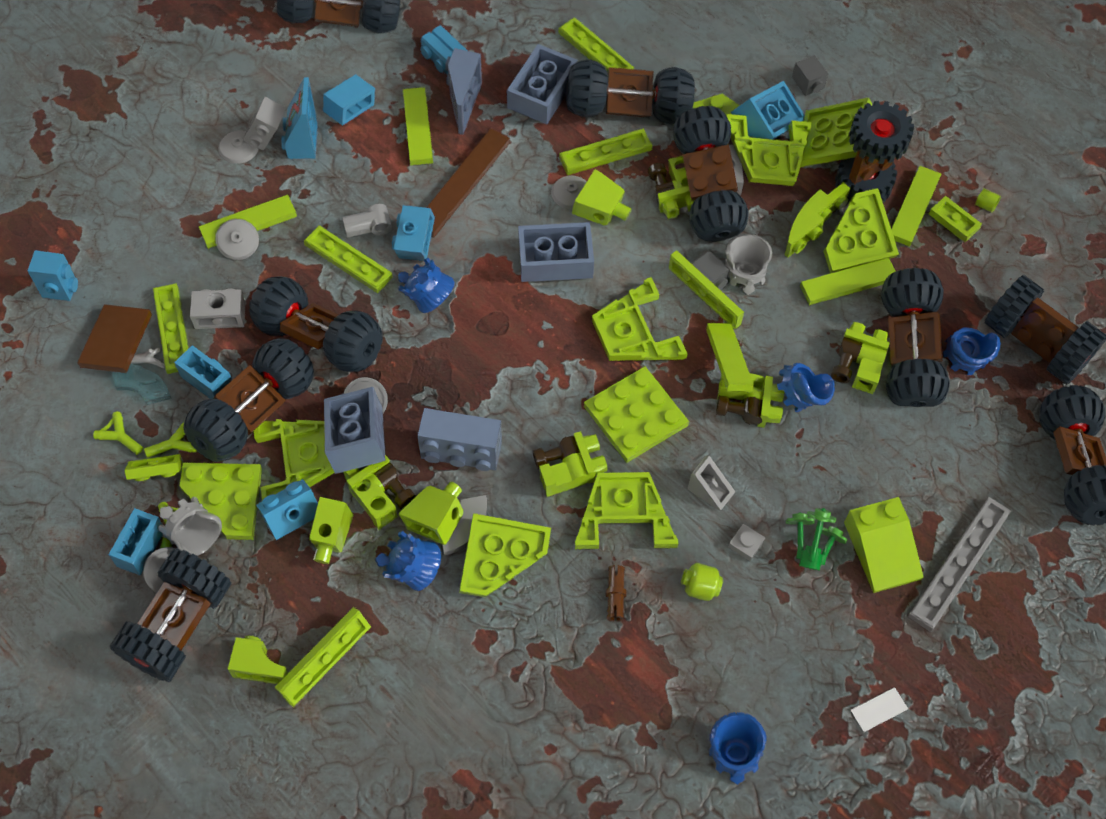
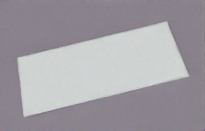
(879, 709)

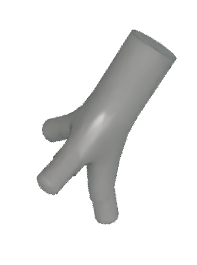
(148, 357)

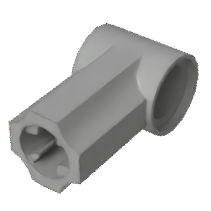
(374, 220)

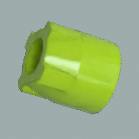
(988, 200)

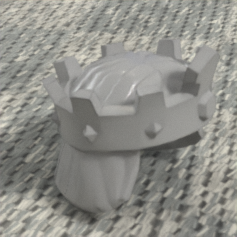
(747, 260)
(190, 526)

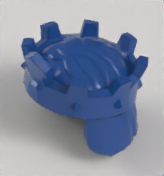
(426, 286)
(971, 349)
(804, 387)
(411, 561)
(737, 744)

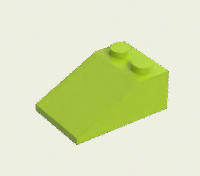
(884, 544)

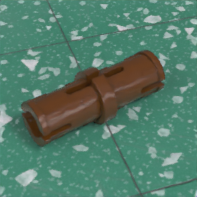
(615, 593)

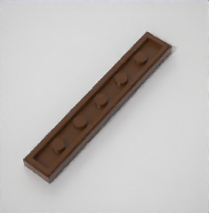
(466, 178)

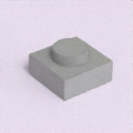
(746, 542)

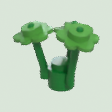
(812, 556)

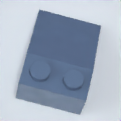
(464, 84)

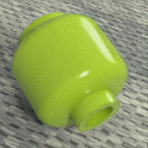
(702, 581)

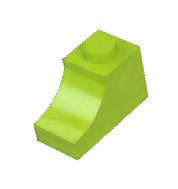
(251, 663)

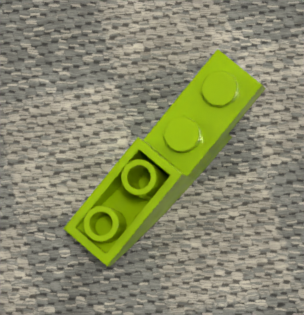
(812, 216)

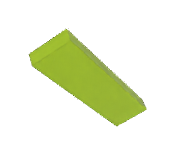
(592, 45)
(417, 126)
(605, 151)
(915, 205)
(259, 216)
(348, 259)
(846, 281)
(705, 289)
(170, 324)
(729, 357)
(323, 657)

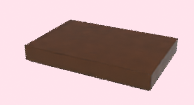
(114, 338)

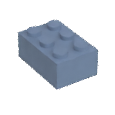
(540, 84)
(555, 252)
(354, 430)
(460, 439)

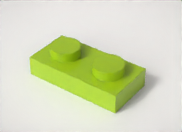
(955, 219)
(143, 469)

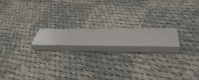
(959, 564)

